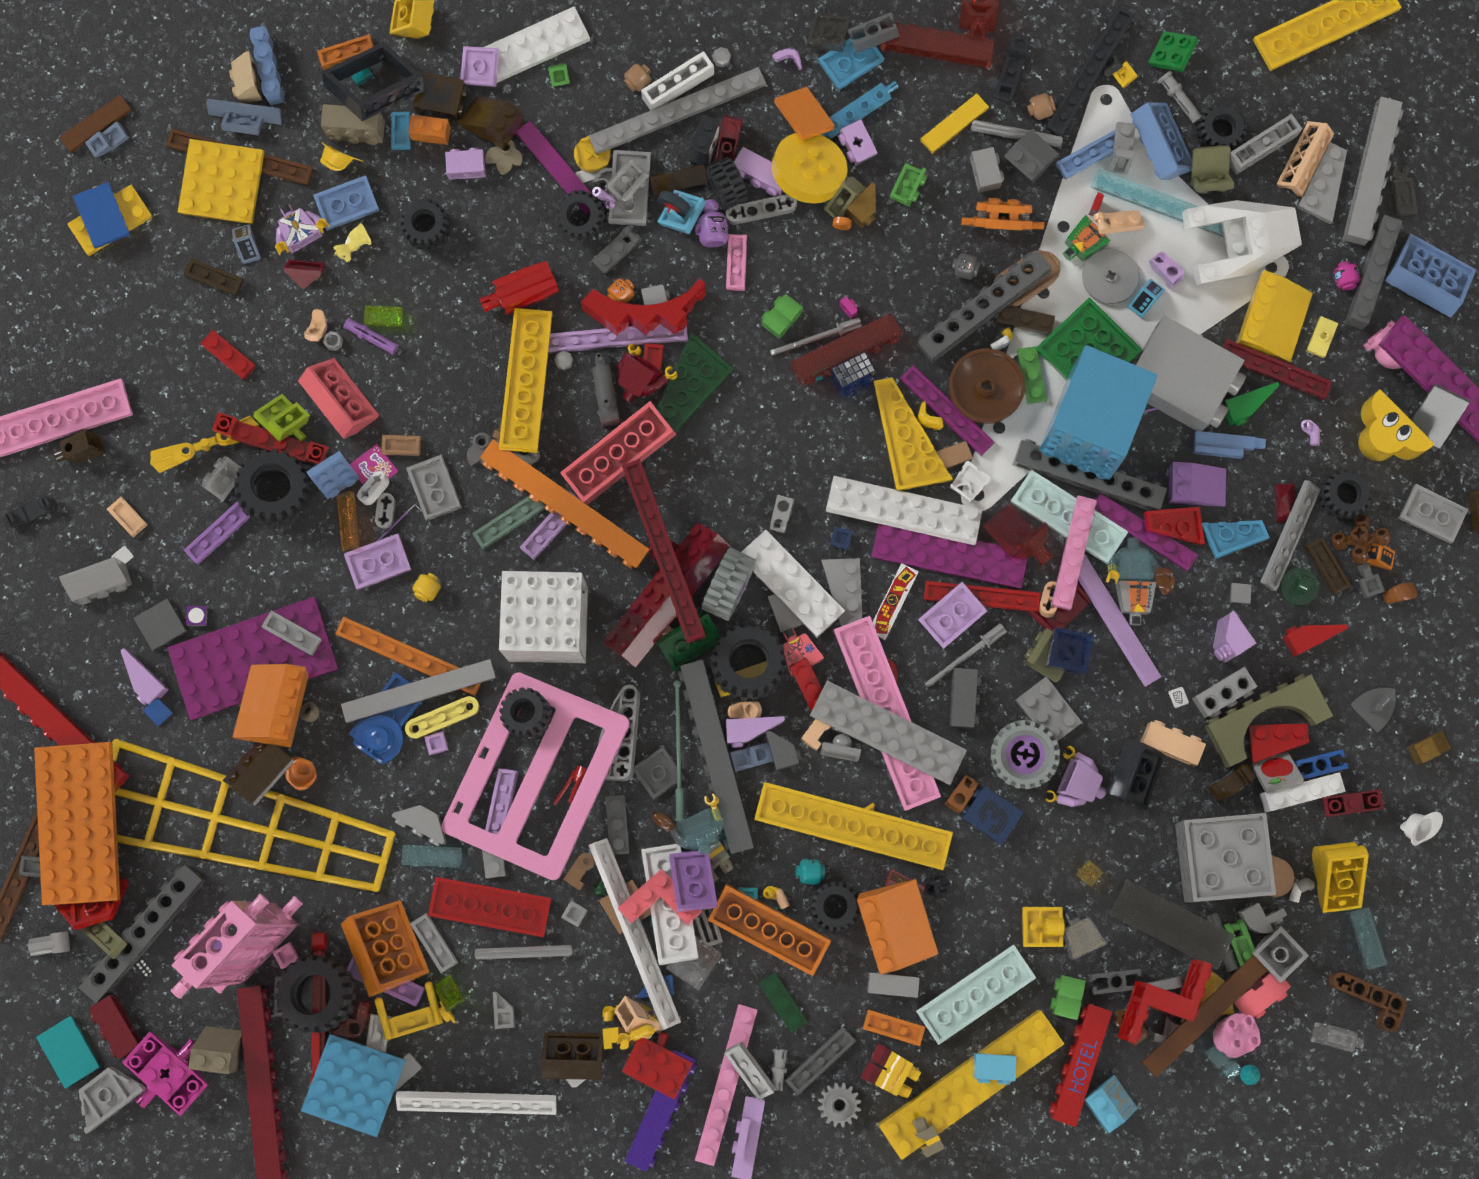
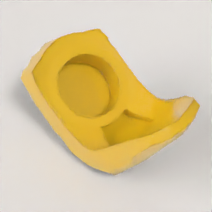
(927, 420)

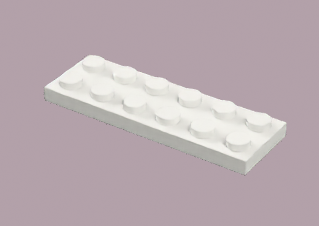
(539, 43)
(793, 584)
(672, 936)

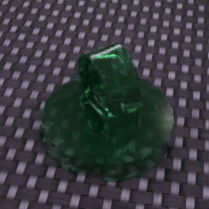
(1299, 586)

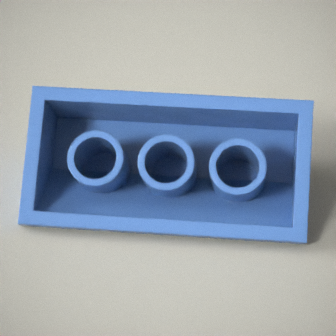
(1162, 140)

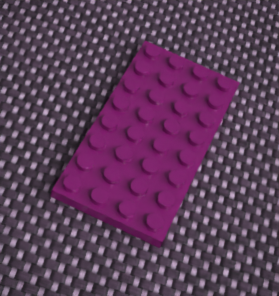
(216, 665)

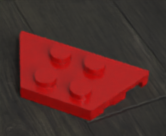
(91, 913)

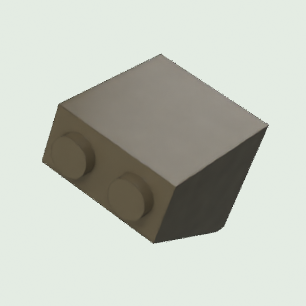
(217, 1050)

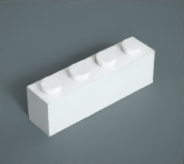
(678, 81)
(1302, 792)

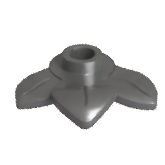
(476, 450)

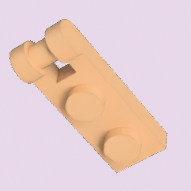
(1118, 221)

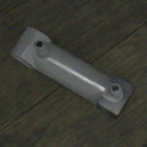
(604, 389)

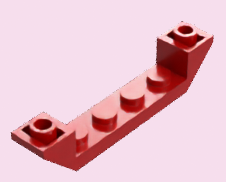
(261, 438)

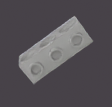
(1231, 685)

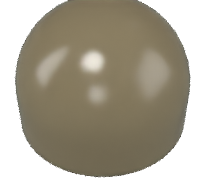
(313, 713)

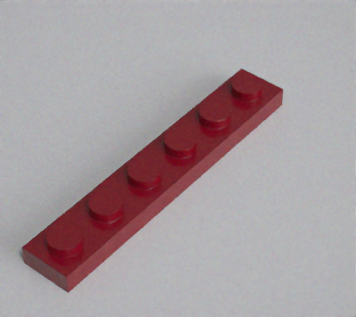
(1280, 370)

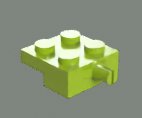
(282, 418)

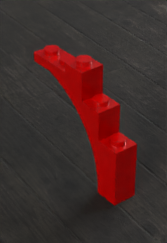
(645, 318)

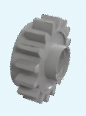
(844, 1114)

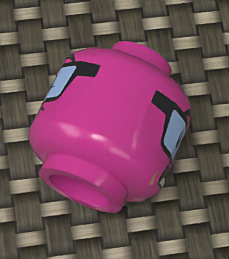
(1346, 276)

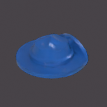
(379, 738)

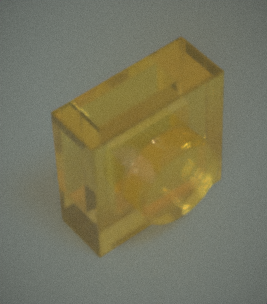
(1089, 873)

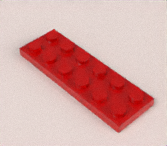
(489, 907)

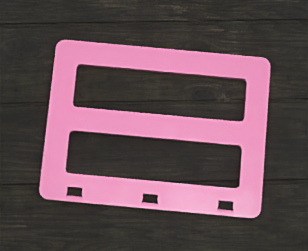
(505, 842)

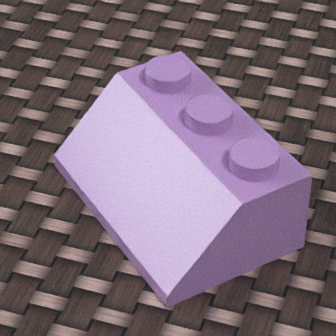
(1231, 637)

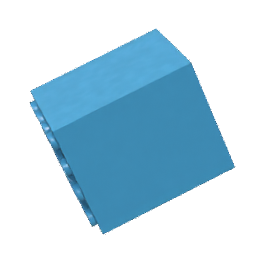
(1098, 413)

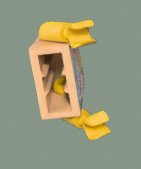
(635, 1018)

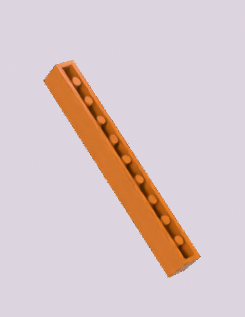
(564, 503)

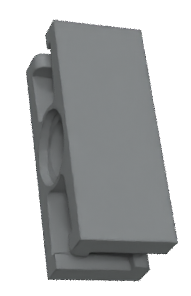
(893, 985)

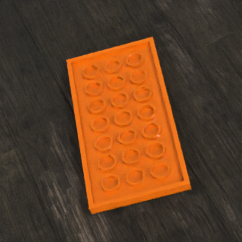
(77, 823)

